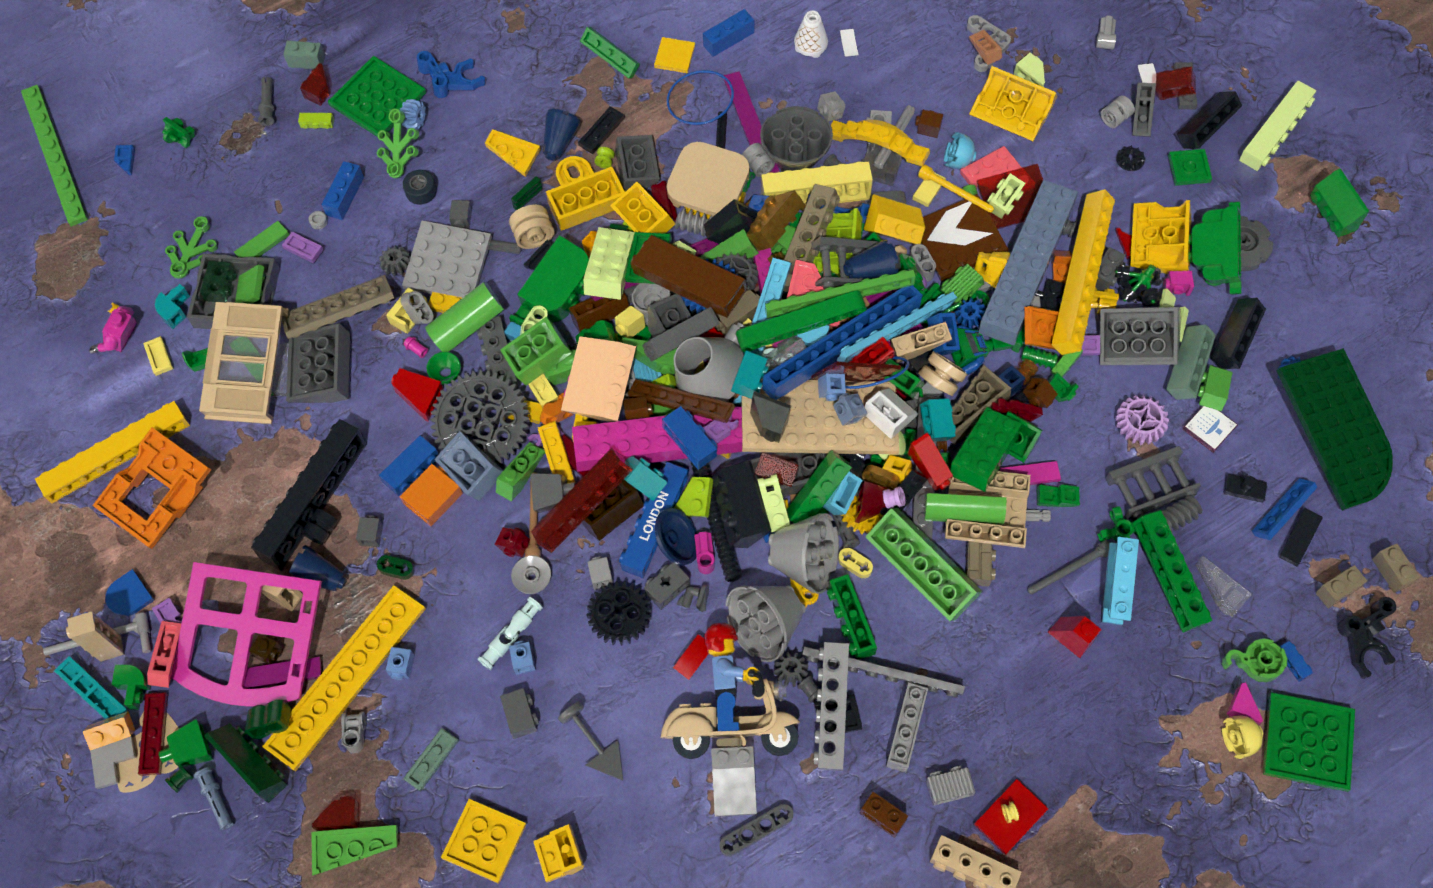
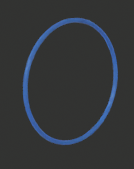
(705, 122)
(885, 380)

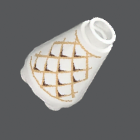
(811, 36)

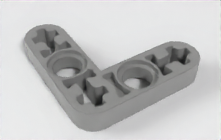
(985, 25)

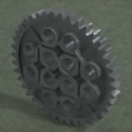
(508, 405)

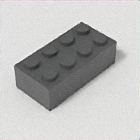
(807, 466)

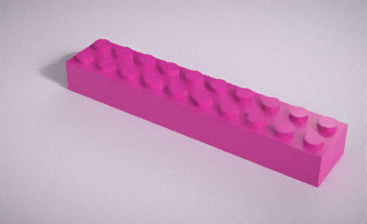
(641, 439)

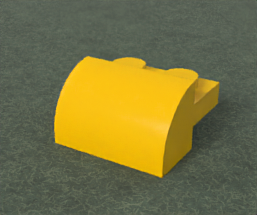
(559, 853)

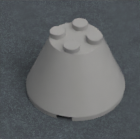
(806, 551)
(764, 618)

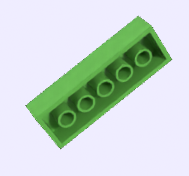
(923, 564)

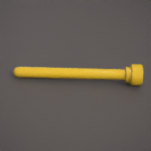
(927, 173)

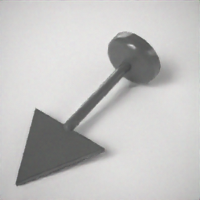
(607, 760)

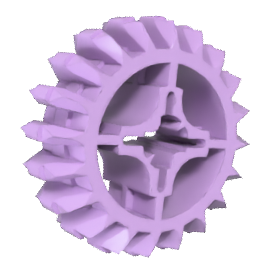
(1153, 419)

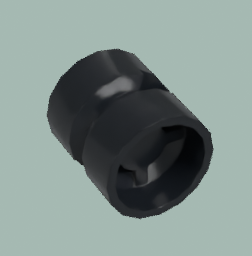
(319, 526)

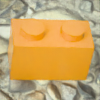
(109, 730)

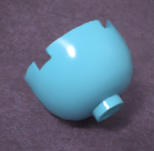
(960, 151)

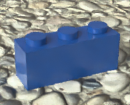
(728, 32)
(342, 190)
(690, 437)
(409, 465)

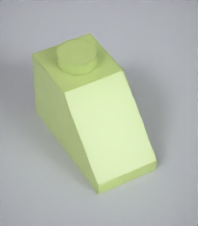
(1031, 69)

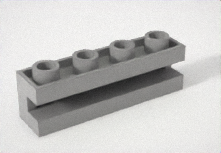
(907, 727)

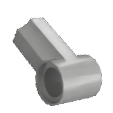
(1106, 35)

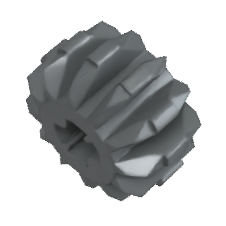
(394, 260)
(798, 667)

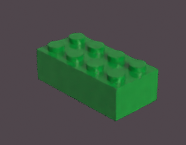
(985, 449)

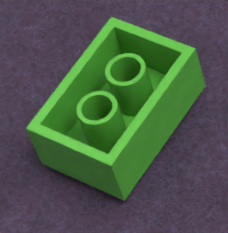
(536, 351)

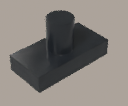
(1245, 488)

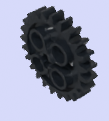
(608, 599)

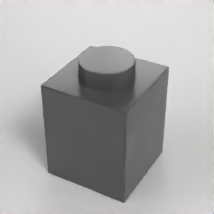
(460, 213)
(369, 531)

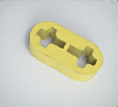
(857, 559)

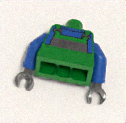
(972, 349)

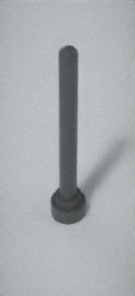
(1100, 551)

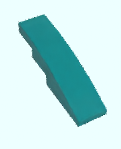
(89, 689)

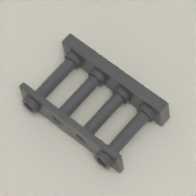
(841, 247)
(1154, 465)

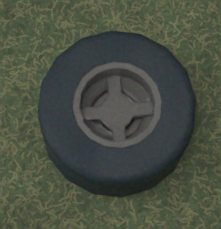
(419, 187)

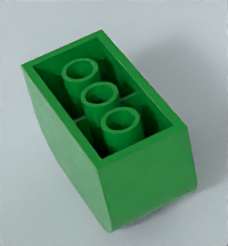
(556, 280)

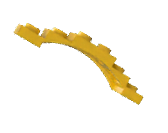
(883, 135)

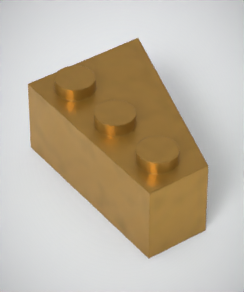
(773, 219)

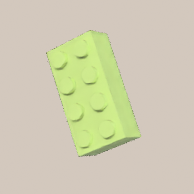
(608, 263)

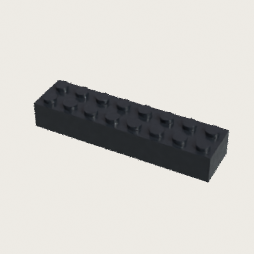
(310, 491)

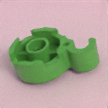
(1251, 661)

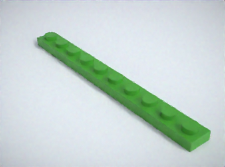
(54, 155)

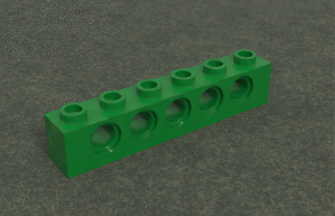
(1156, 539)

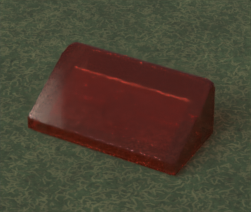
(771, 465)

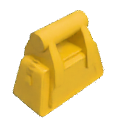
(995, 265)

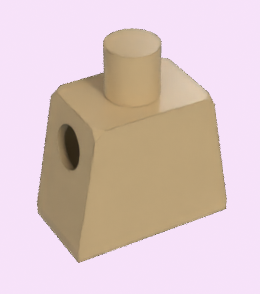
(289, 598)

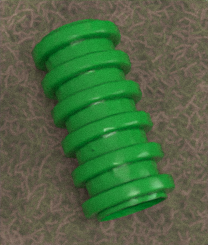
(1040, 357)

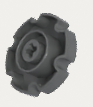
(1254, 244)

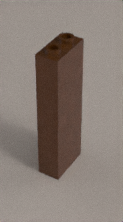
(689, 276)

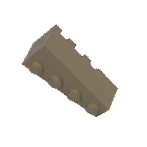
(981, 393)

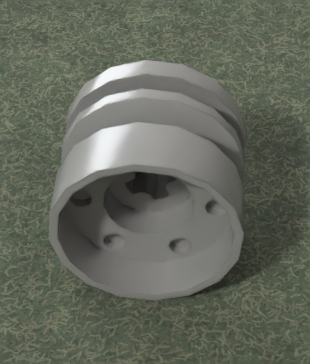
(646, 295)

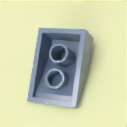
(469, 466)

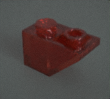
(316, 86)

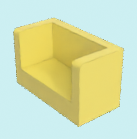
(399, 318)

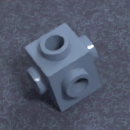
(849, 409)

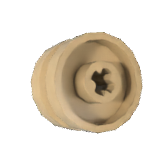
(531, 226)
(942, 374)

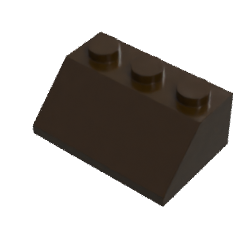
(613, 510)

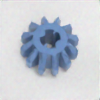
(414, 113)

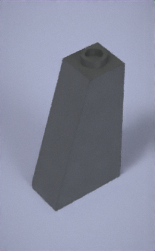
(675, 336)

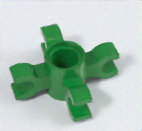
(1117, 517)

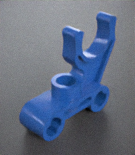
(445, 80)

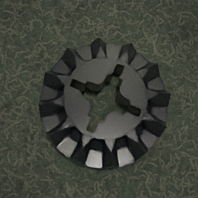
(1124, 160)

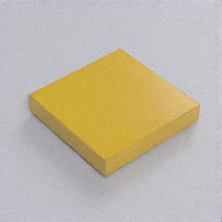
(674, 55)

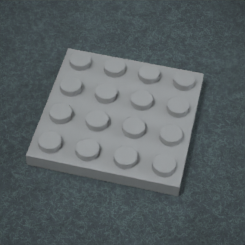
(446, 259)

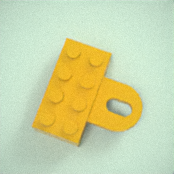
(584, 196)

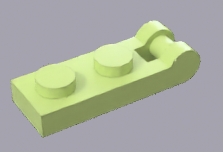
(774, 503)

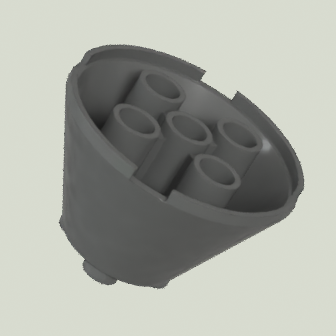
(796, 137)

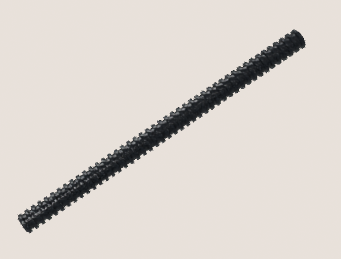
(725, 553)

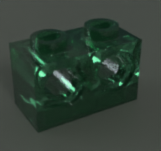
(214, 280)

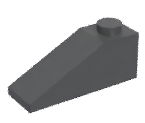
(1144, 109)

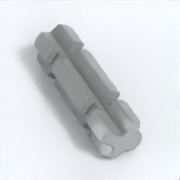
(1035, 515)

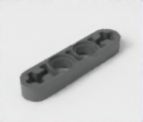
(758, 833)

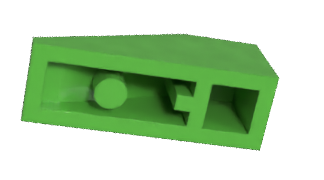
(663, 364)

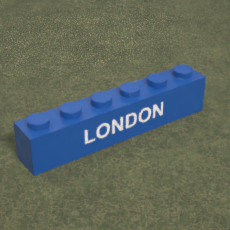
(643, 542)

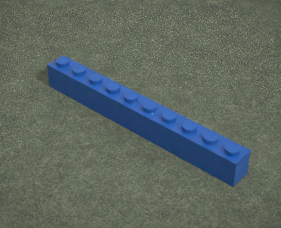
(827, 350)

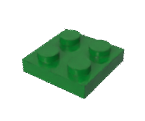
(1190, 167)

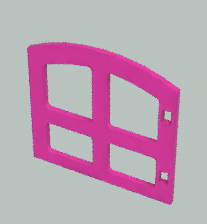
(246, 625)

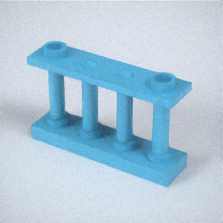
(1120, 581)

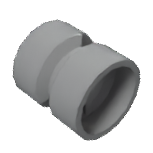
(1117, 111)
(758, 159)

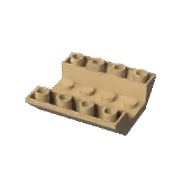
(1013, 531)

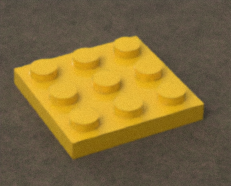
(483, 841)

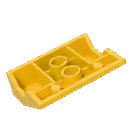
(1013, 104)
(1161, 236)

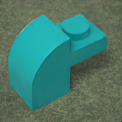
(169, 308)

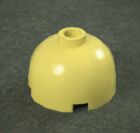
(1242, 736)

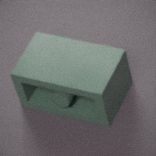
(303, 54)

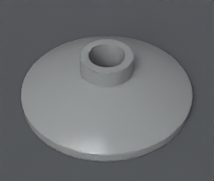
(531, 566)

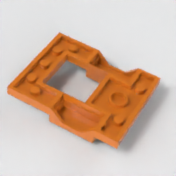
(171, 467)

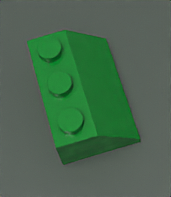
(1339, 203)

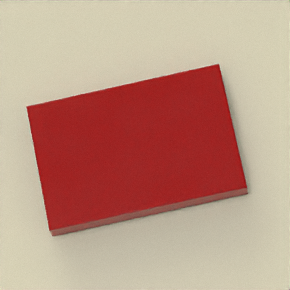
(1005, 834)

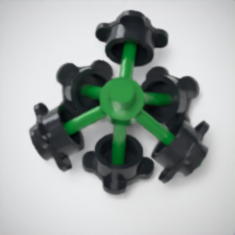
(1131, 281)

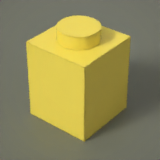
(629, 322)

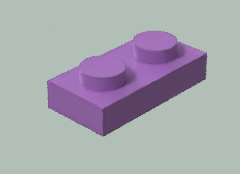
(302, 247)

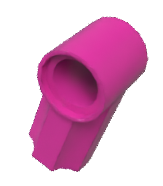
(704, 551)

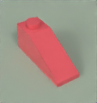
(164, 654)

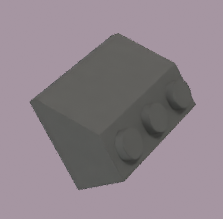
(636, 161)

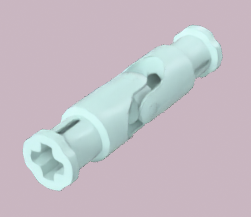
(519, 622)

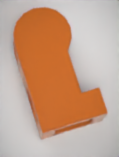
(552, 411)

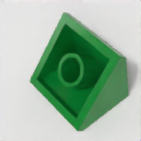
(1027, 439)

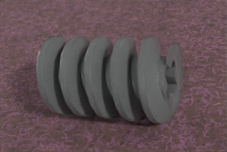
(1182, 512)

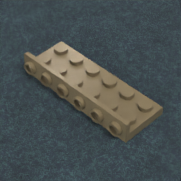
(337, 306)

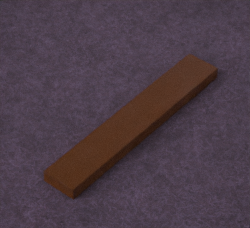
(674, 398)

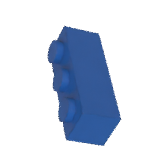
(1296, 662)

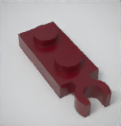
(1025, 411)

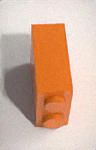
(431, 494)

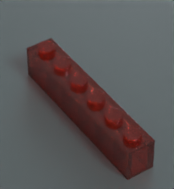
(581, 500)

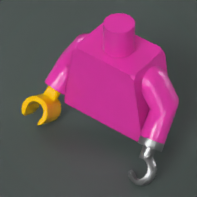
(116, 330)

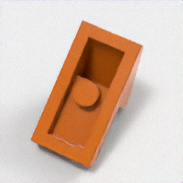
(1060, 265)

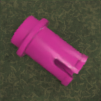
(412, 344)

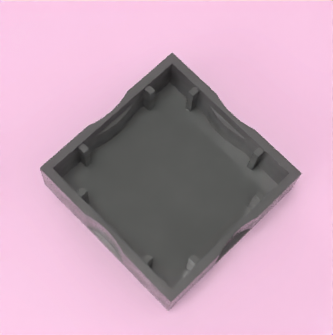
(202, 312)

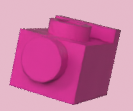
(1179, 282)

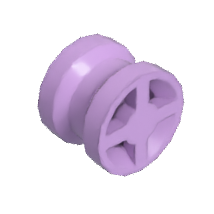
(894, 497)

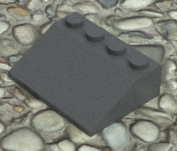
(1140, 336)
(319, 366)

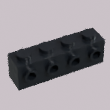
(1209, 120)
(1238, 333)

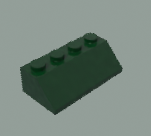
(247, 761)

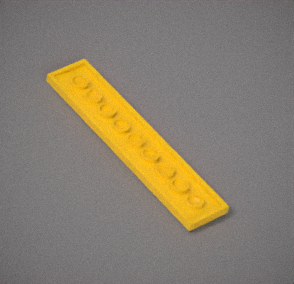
(344, 677)

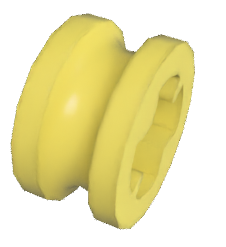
(1010, 812)

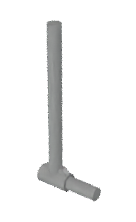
(139, 625)

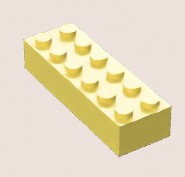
(851, 181)

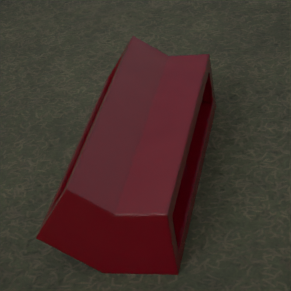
(659, 194)

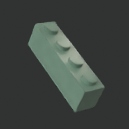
(1191, 362)

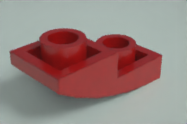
(692, 657)

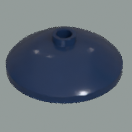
(676, 536)

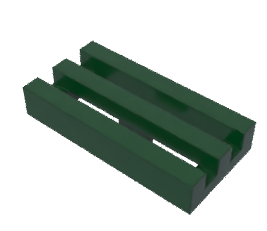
(527, 193)

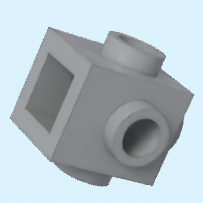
(831, 106)

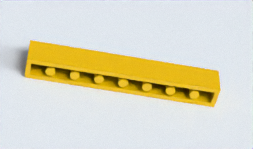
(108, 453)

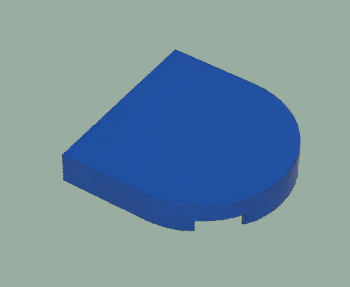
(127, 595)

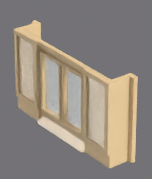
(241, 362)

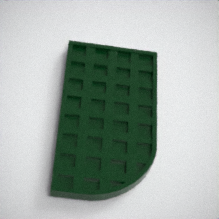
(1340, 426)

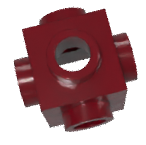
(512, 542)

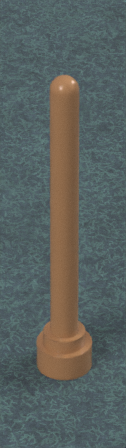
(533, 548)

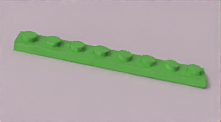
(866, 287)

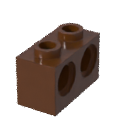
(883, 814)

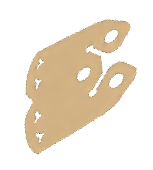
(128, 770)

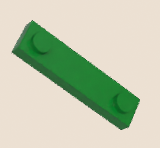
(609, 52)

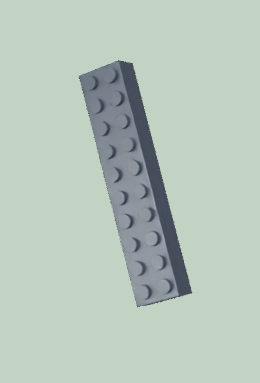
(1028, 262)

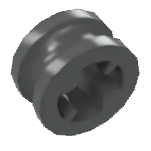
(1069, 228)

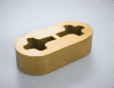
(880, 477)

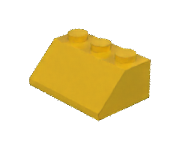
(642, 211)
(895, 220)

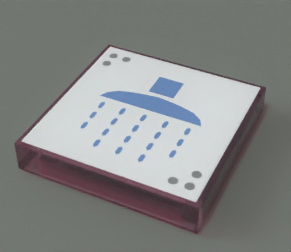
(1210, 427)

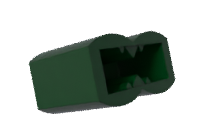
(267, 719)

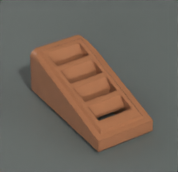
(990, 50)

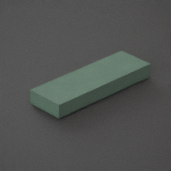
(431, 759)

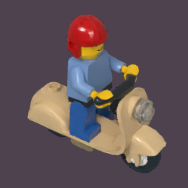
(695, 726)

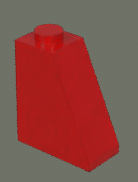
(417, 391)
(930, 462)
(1075, 633)

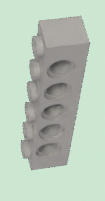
(840, 653)

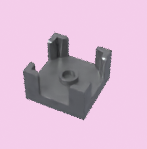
(889, 171)

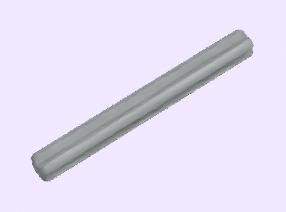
(901, 124)

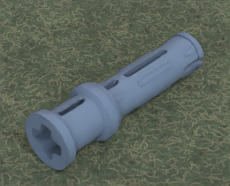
(210, 789)

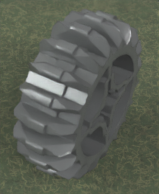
(742, 267)

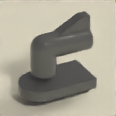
(702, 595)

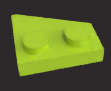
(696, 497)

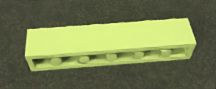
(1278, 125)

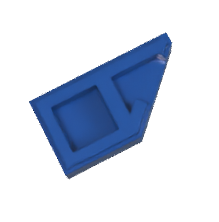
(125, 157)

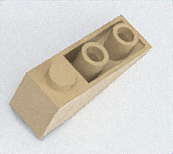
(920, 341)

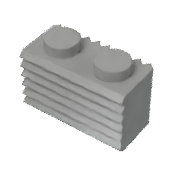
(950, 785)

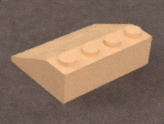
(598, 379)

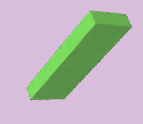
(263, 241)

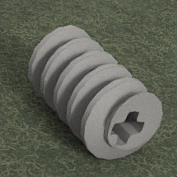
(691, 221)

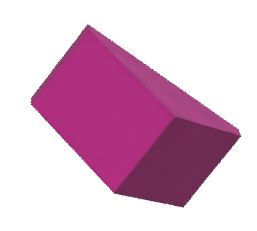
(1244, 704)

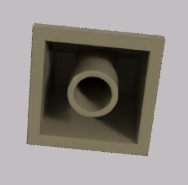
(743, 310)

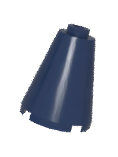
(558, 132)
(872, 262)
(315, 567)

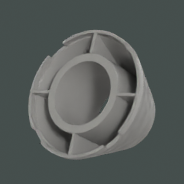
(717, 376)

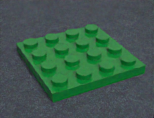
(373, 94)
(1309, 742)

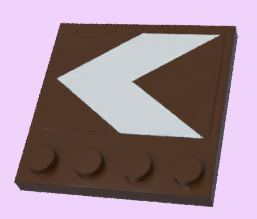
(958, 235)

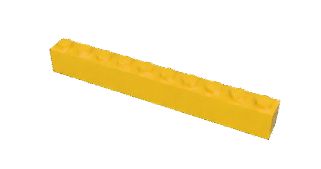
(1083, 273)

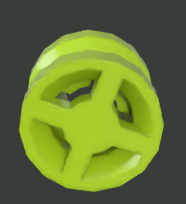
(604, 157)

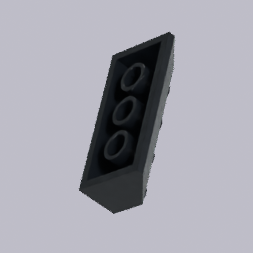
(740, 505)

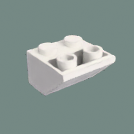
(889, 412)

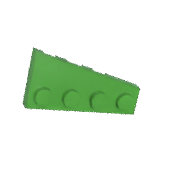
(344, 846)

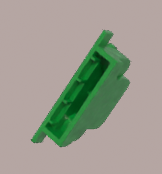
(1218, 247)

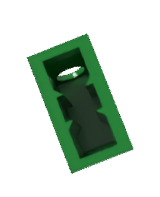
(187, 746)

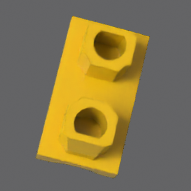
(1104, 300)

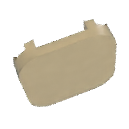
(707, 178)

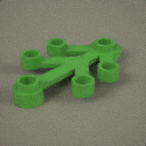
(397, 145)
(190, 250)

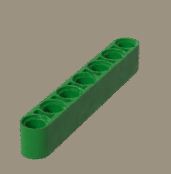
(801, 321)

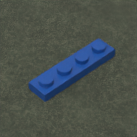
(1284, 509)

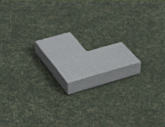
(105, 760)

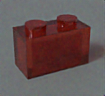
(1175, 83)

